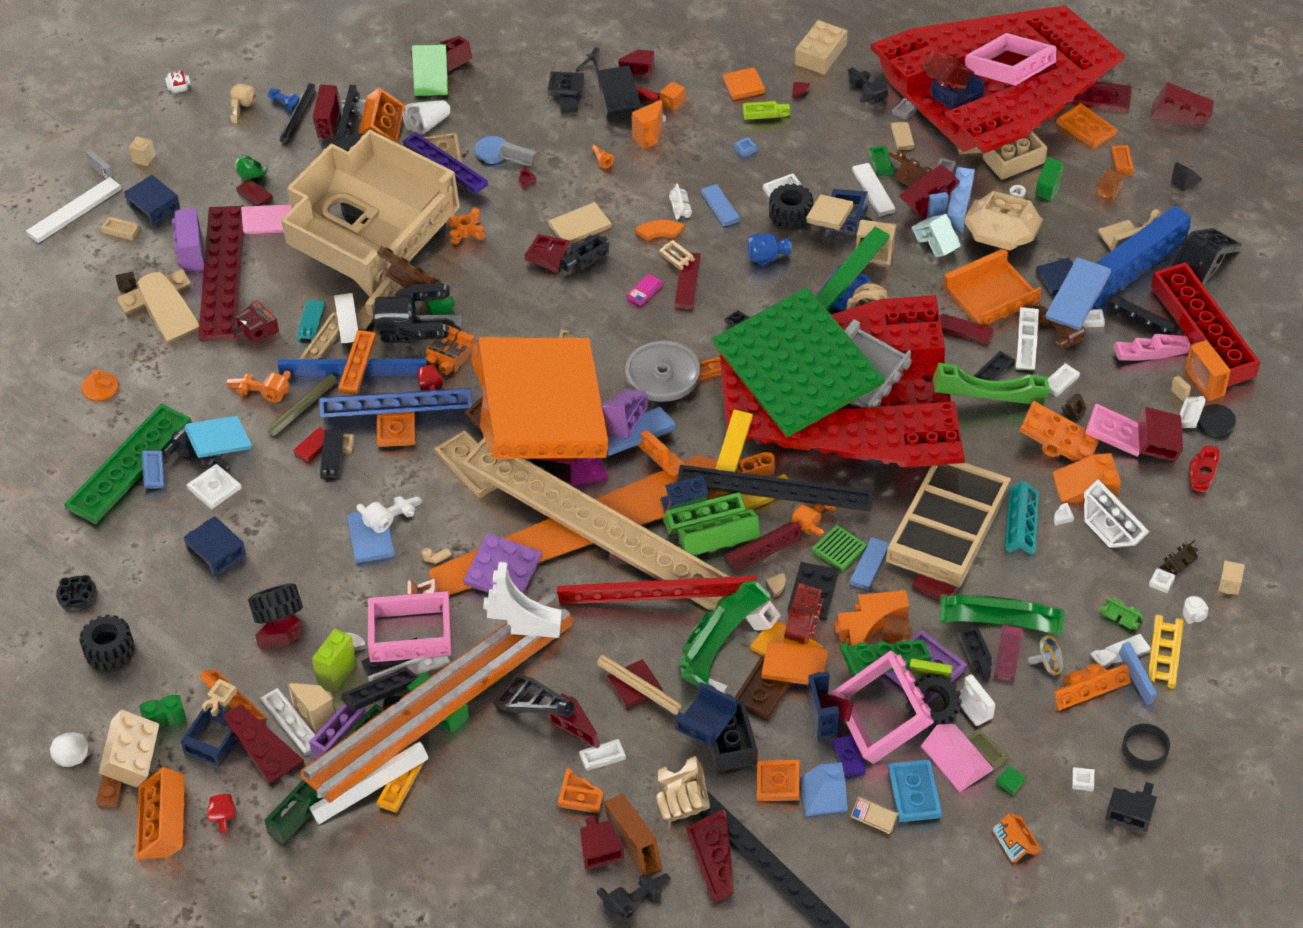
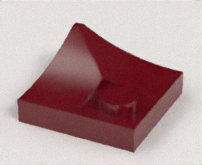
(548, 251)

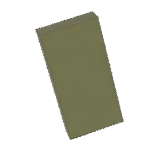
(988, 749)

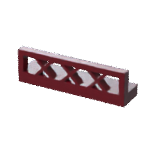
(763, 546)

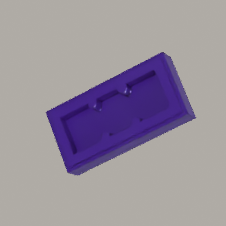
(849, 756)

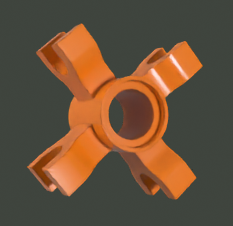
(466, 226)

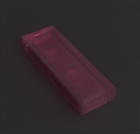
(1008, 653)

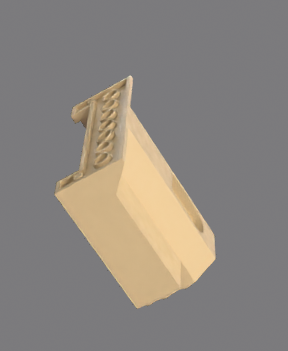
(396, 189)

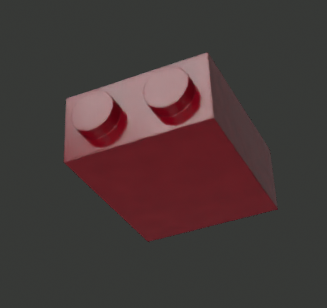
(1160, 434)

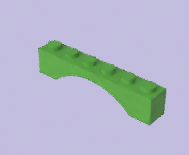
(953, 380)

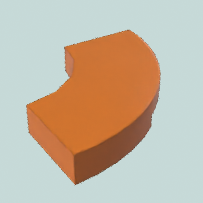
(659, 228)

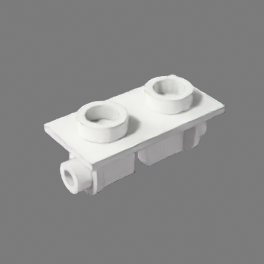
(680, 202)

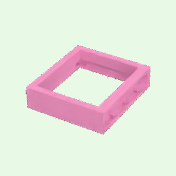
(1039, 53)
(409, 605)
(903, 733)

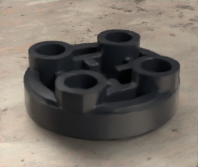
(76, 593)

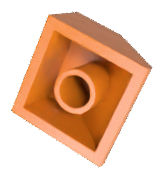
(647, 124)

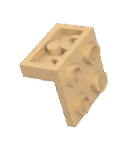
(1118, 233)

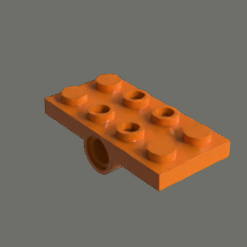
(1057, 434)

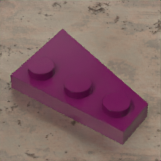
(587, 472)

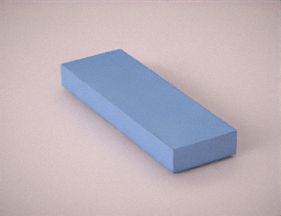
(720, 205)
(869, 564)
(1138, 673)

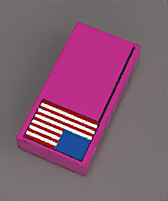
(644, 289)

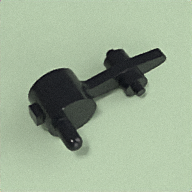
(872, 91)
(181, 444)
(623, 905)

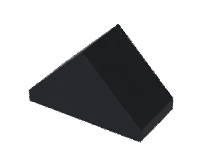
(1184, 177)

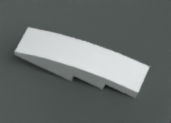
(1027, 339)

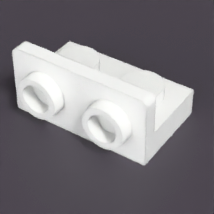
(976, 701)

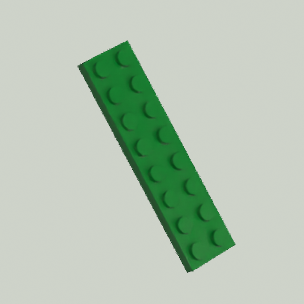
(125, 464)

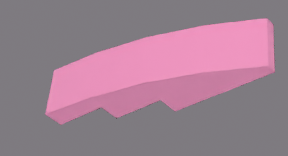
(1147, 349)

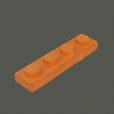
(357, 362)
(210, 677)

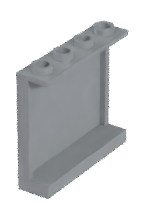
(884, 358)

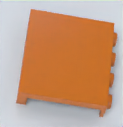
(990, 288)

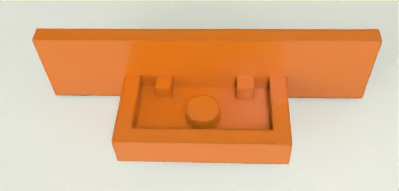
(660, 453)
(1089, 683)

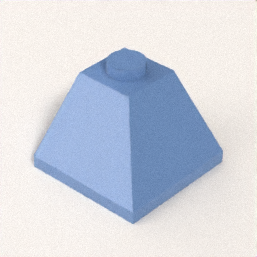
(824, 790)

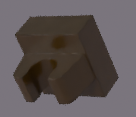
(126, 281)
(1074, 407)

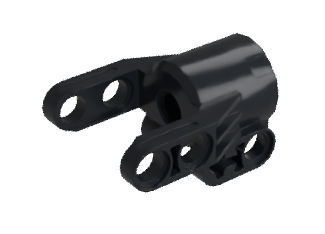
(397, 314)

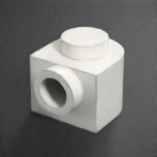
(1195, 609)

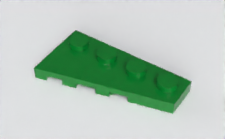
(863, 655)

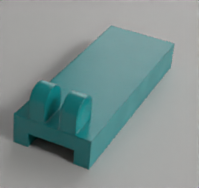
(311, 319)

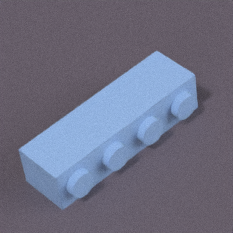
(960, 199)

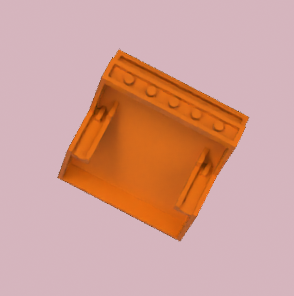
(539, 398)

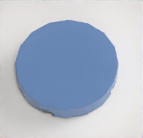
(489, 149)

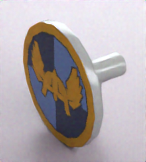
(1050, 655)

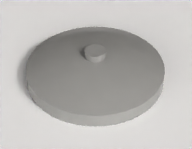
(663, 370)

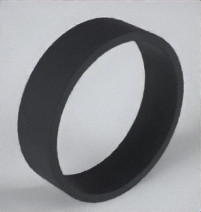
(1148, 728)

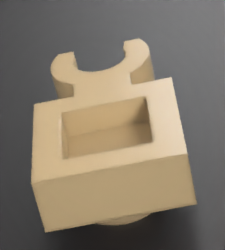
(219, 695)

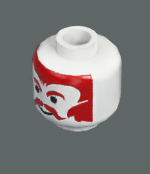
(177, 82)

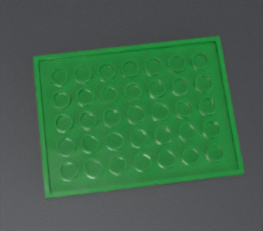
(797, 361)

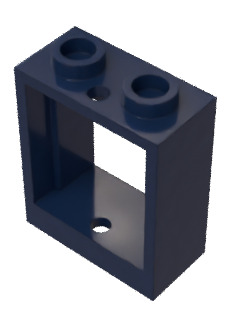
(202, 750)

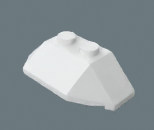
(1111, 518)

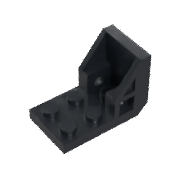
(1205, 251)

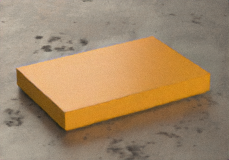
(776, 634)

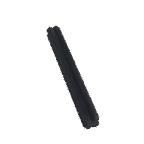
(297, 113)

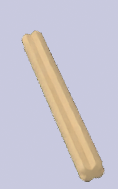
(639, 684)

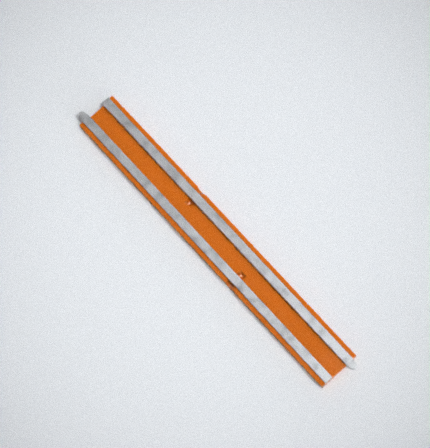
(423, 708)

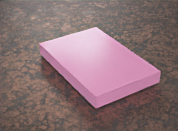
(1113, 429)

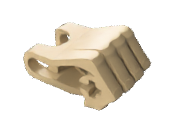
(683, 791)

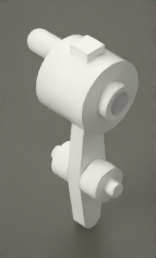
(381, 518)

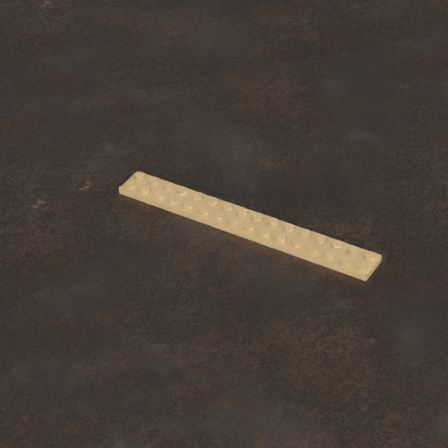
(591, 519)

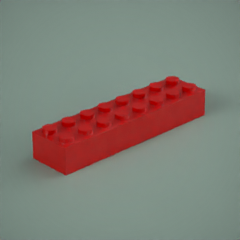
(1204, 320)

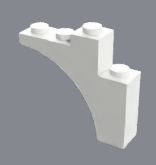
(520, 611)

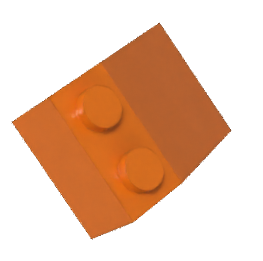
(1079, 476)

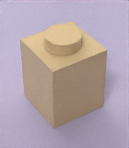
(142, 151)
(1231, 577)

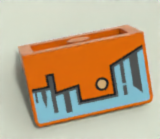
(1015, 837)

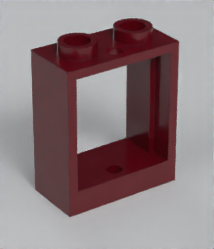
(327, 111)

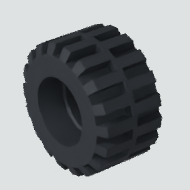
(790, 206)
(275, 603)
(109, 654)
(946, 691)

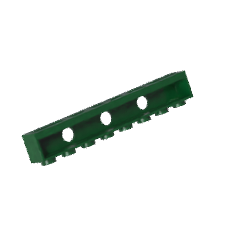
(285, 826)

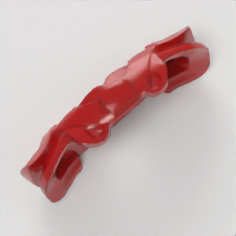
(1208, 457)

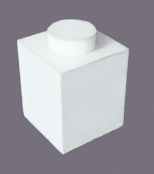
(763, 616)

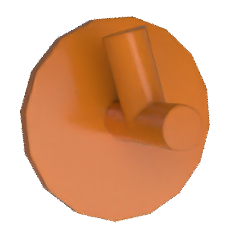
(99, 386)

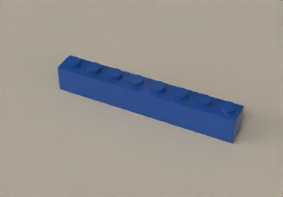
(395, 402)

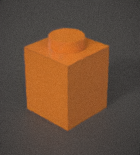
(672, 96)

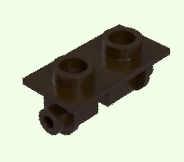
(1174, 561)

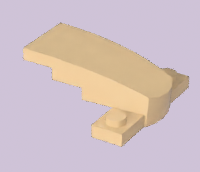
(163, 303)

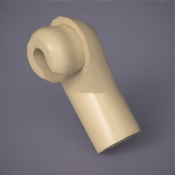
(429, 556)

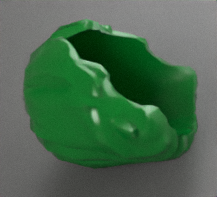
(249, 168)

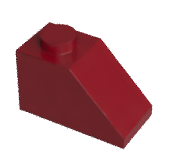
(640, 62)
(279, 632)

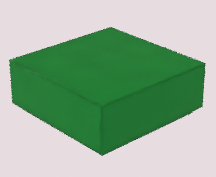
(1010, 780)

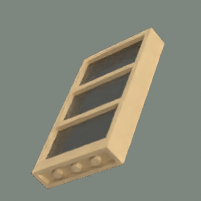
(948, 521)

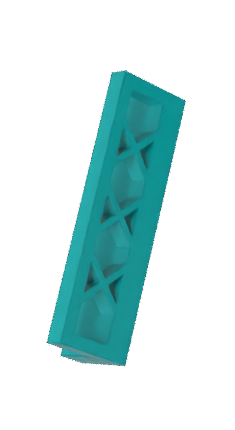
(1018, 515)

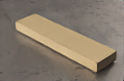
(323, 340)

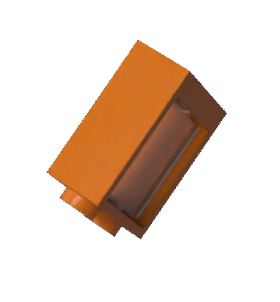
(1207, 370)

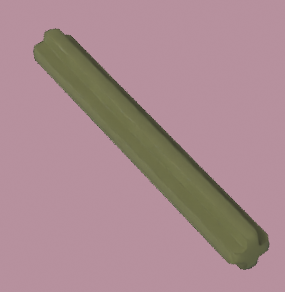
(302, 404)

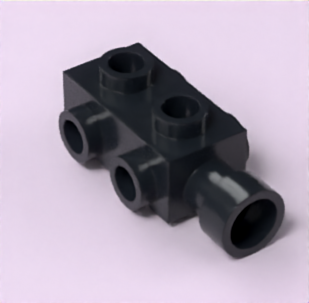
(586, 253)

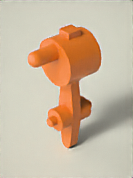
(271, 389)
(810, 518)

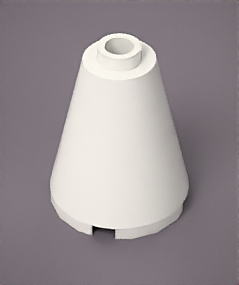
(423, 116)

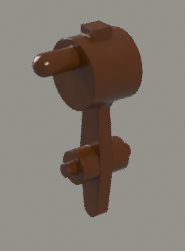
(1066, 335)

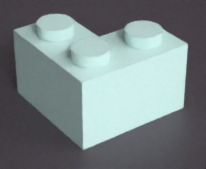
(938, 233)

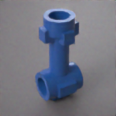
(289, 102)

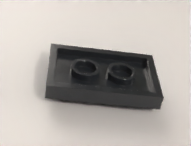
(817, 577)

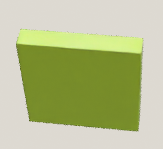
(921, 668)

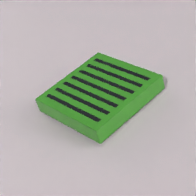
(839, 548)

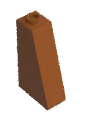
(634, 834)

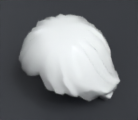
(69, 749)

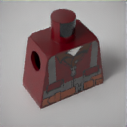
(255, 323)

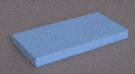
(1078, 293)
(654, 421)

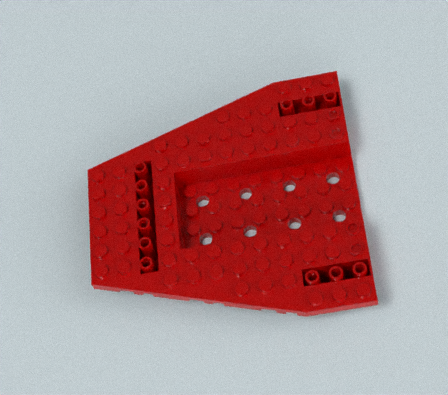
(1005, 110)
(912, 421)

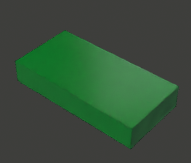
(881, 160)

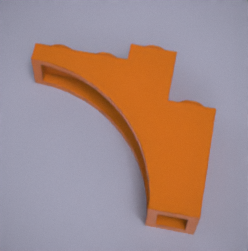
(870, 615)

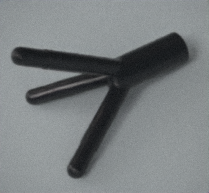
(592, 57)

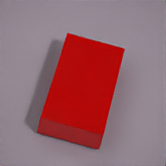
(311, 445)

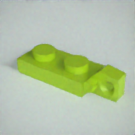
(762, 110)

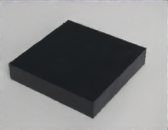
(565, 84)

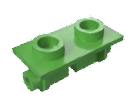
(1129, 616)

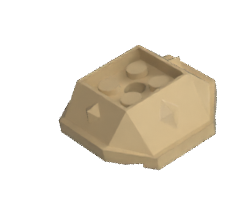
(1003, 220)

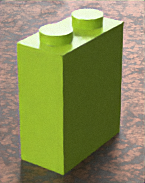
(334, 661)

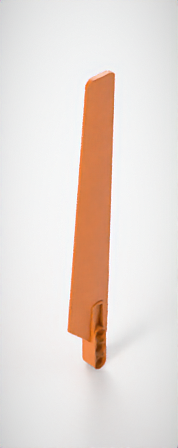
(635, 501)

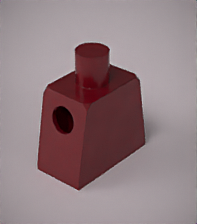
(599, 843)

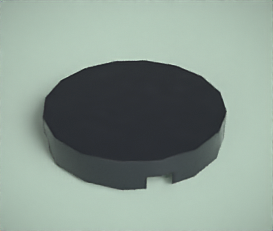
(1217, 420)

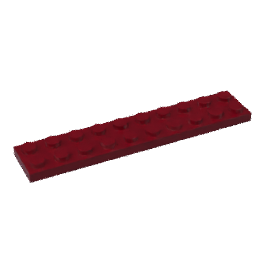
(221, 273)

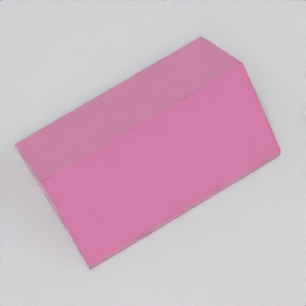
(263, 218)
(955, 756)

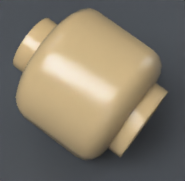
(244, 93)

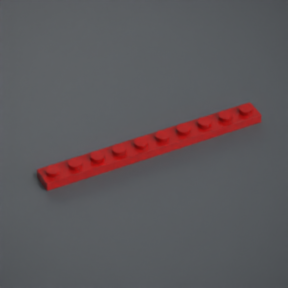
(650, 590)

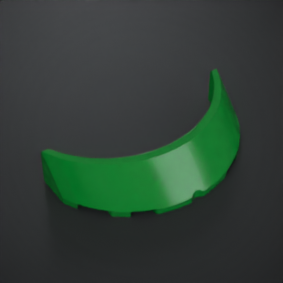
(1001, 611)
(715, 628)

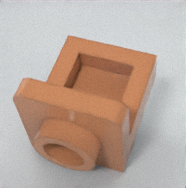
(427, 587)

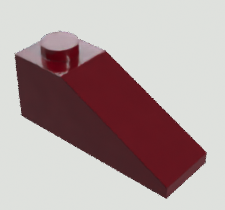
(577, 724)

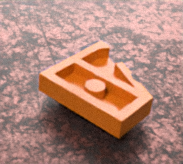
(580, 794)

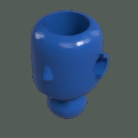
(765, 248)

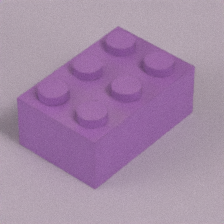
(189, 240)

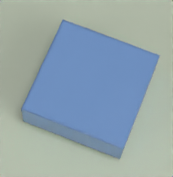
(745, 147)

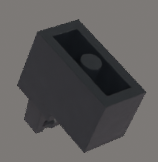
(1132, 808)

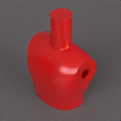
(429, 378)
(220, 810)

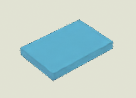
(217, 436)

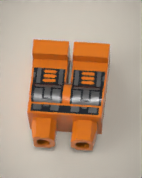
(450, 351)

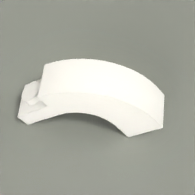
(346, 317)

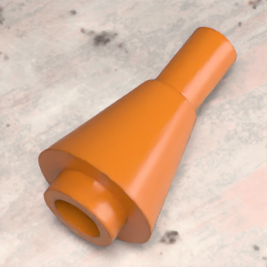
(604, 158)

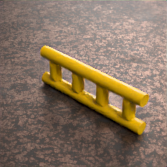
(1175, 644)

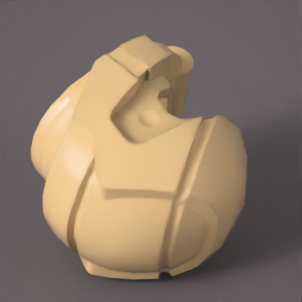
(865, 294)

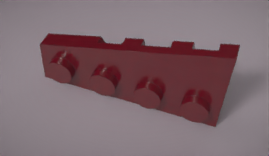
(264, 748)
(712, 850)

